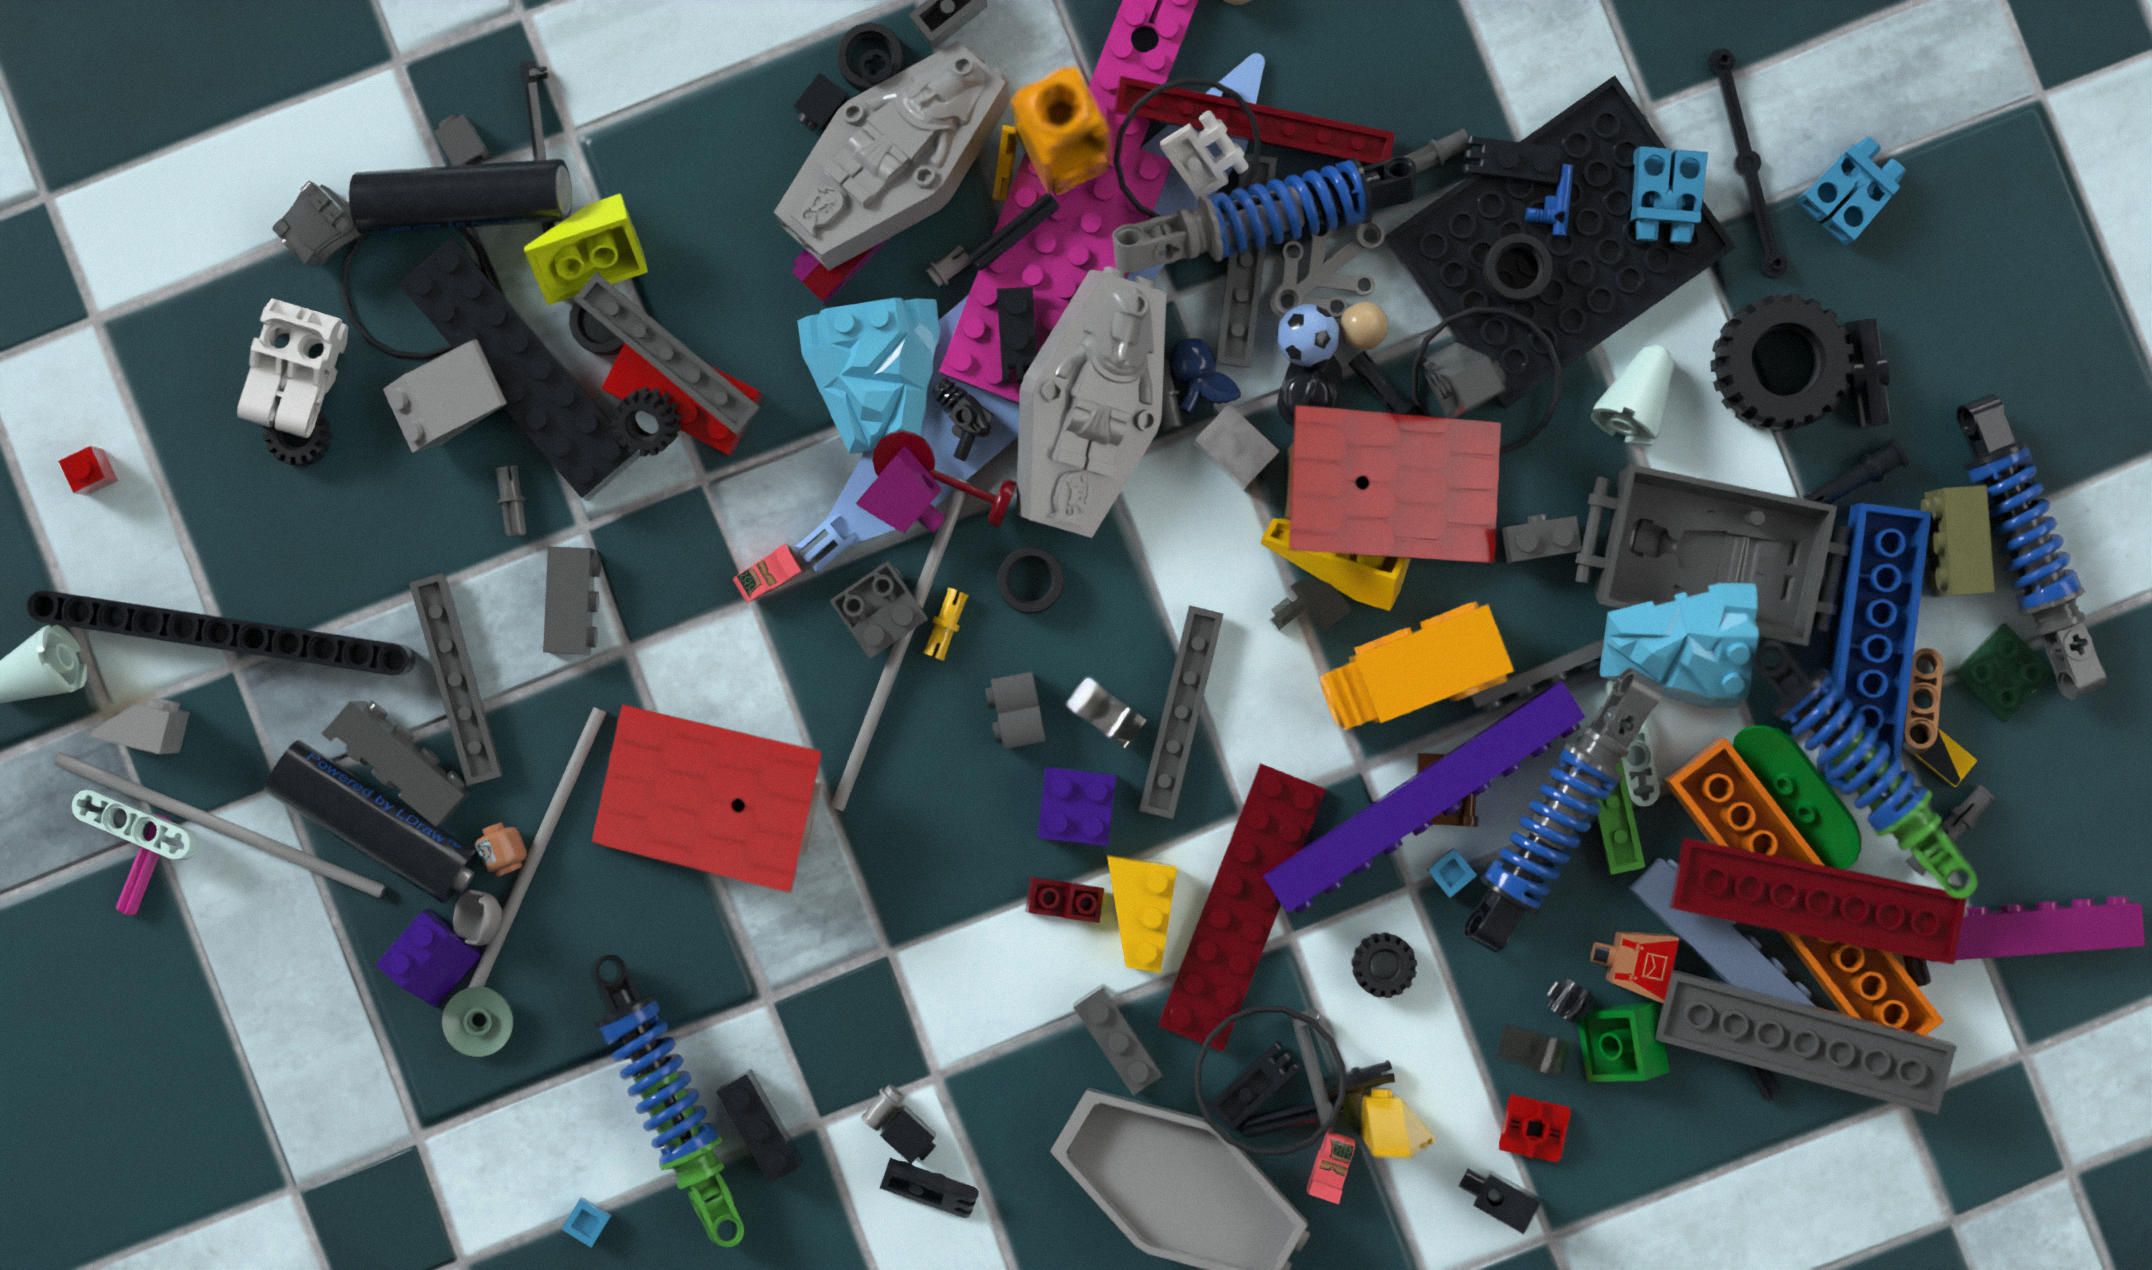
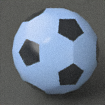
(1308, 335)

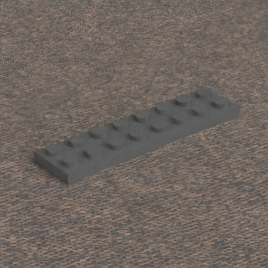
(1805, 1041)

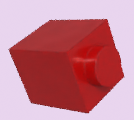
(88, 470)

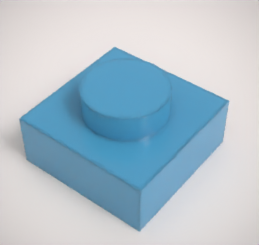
(1451, 872)
(586, 1222)

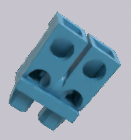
(1861, 181)
(1667, 192)

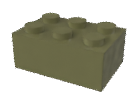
(1959, 542)

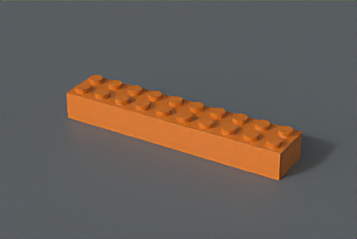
(1740, 814)

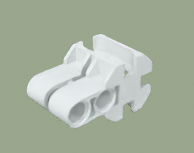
(286, 382)

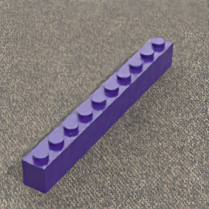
(1423, 797)

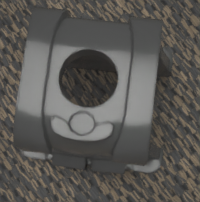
(316, 225)

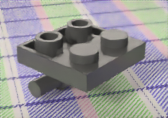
(879, 609)

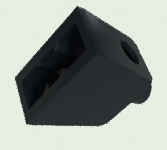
(1516, 1207)

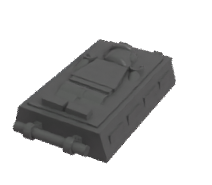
(1693, 532)

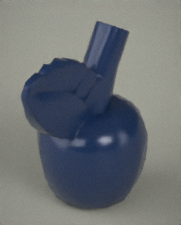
(1195, 366)

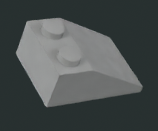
(444, 397)

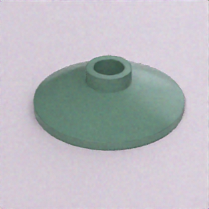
(475, 1038)

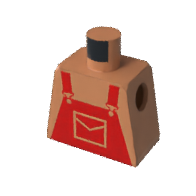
(1639, 962)

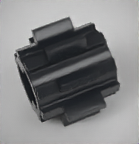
(1569, 1000)

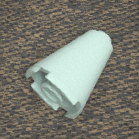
(1637, 398)
(42, 666)

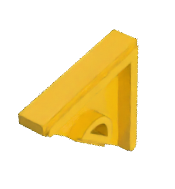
(1005, 162)

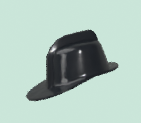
(1309, 387)

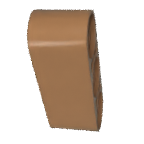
(1931, 687)

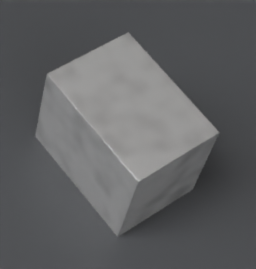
(1235, 447)

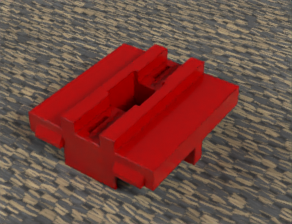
(1528, 1109)

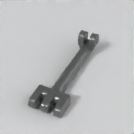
(1312, 1066)

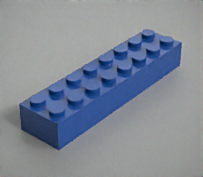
(1878, 618)

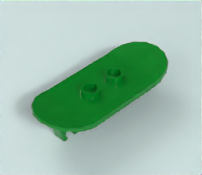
(1801, 794)

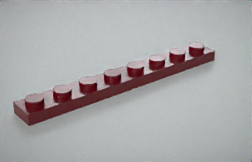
(1275, 125)

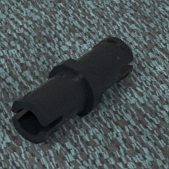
(1361, 1079)

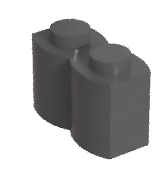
(1017, 710)

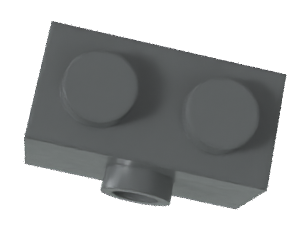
(1541, 538)

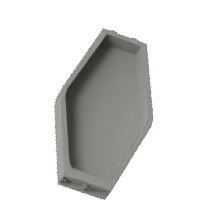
(893, 155)
(1091, 402)
(1178, 1186)

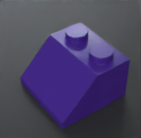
(429, 958)

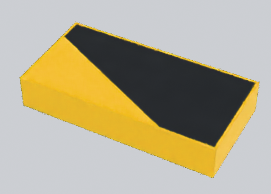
(1944, 757)

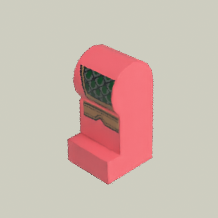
(768, 574)
(1331, 1167)

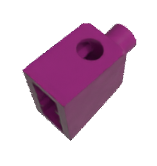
(904, 494)

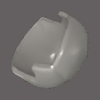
(477, 917)

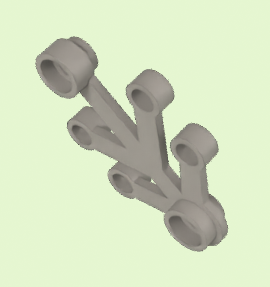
(1322, 273)

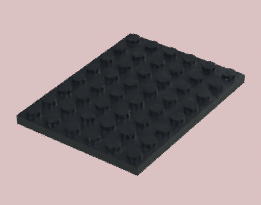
(1599, 268)

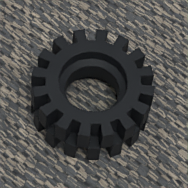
(634, 434)
(299, 455)
(1362, 965)

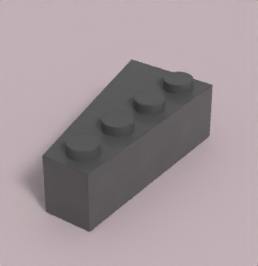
(1461, 378)
(398, 760)

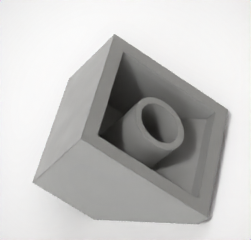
(147, 727)

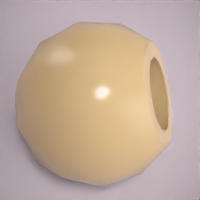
(1363, 326)

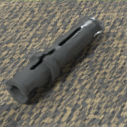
(1960, 820)

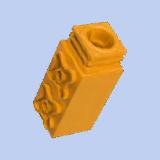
(1062, 130)
(1408, 670)

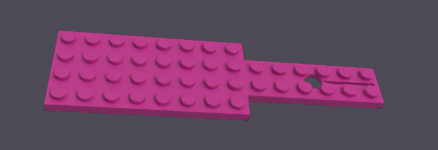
(1081, 231)

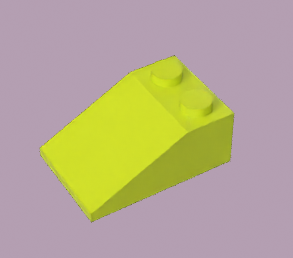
(586, 243)

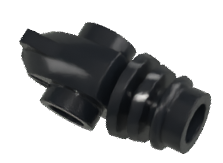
(966, 413)

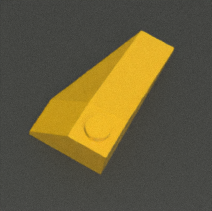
(1361, 577)
(1391, 1126)

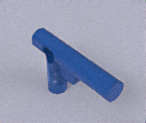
(1555, 204)

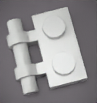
(1194, 160)

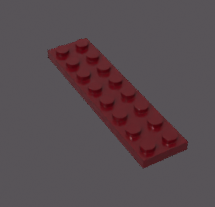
(1817, 901)
(1240, 907)

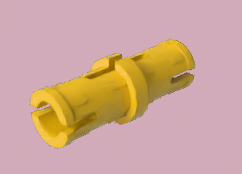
(946, 623)

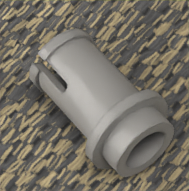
(948, 266)
(883, 1107)

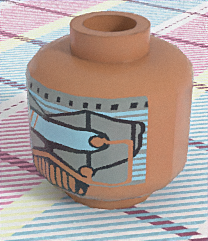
(501, 849)

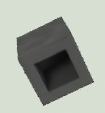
(461, 141)

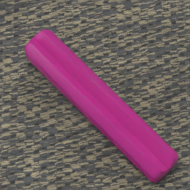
(139, 875)

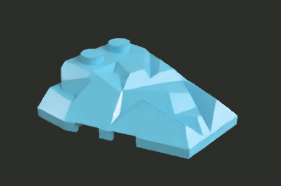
(873, 365)
(1691, 646)

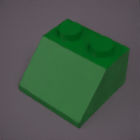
(1621, 1043)

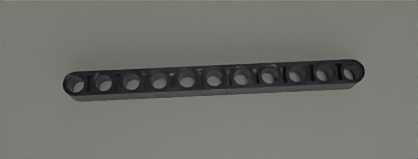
(205, 632)

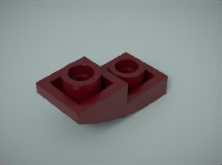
(1064, 899)

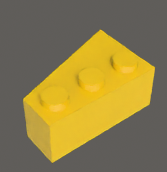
(1143, 908)

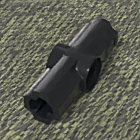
(1870, 373)

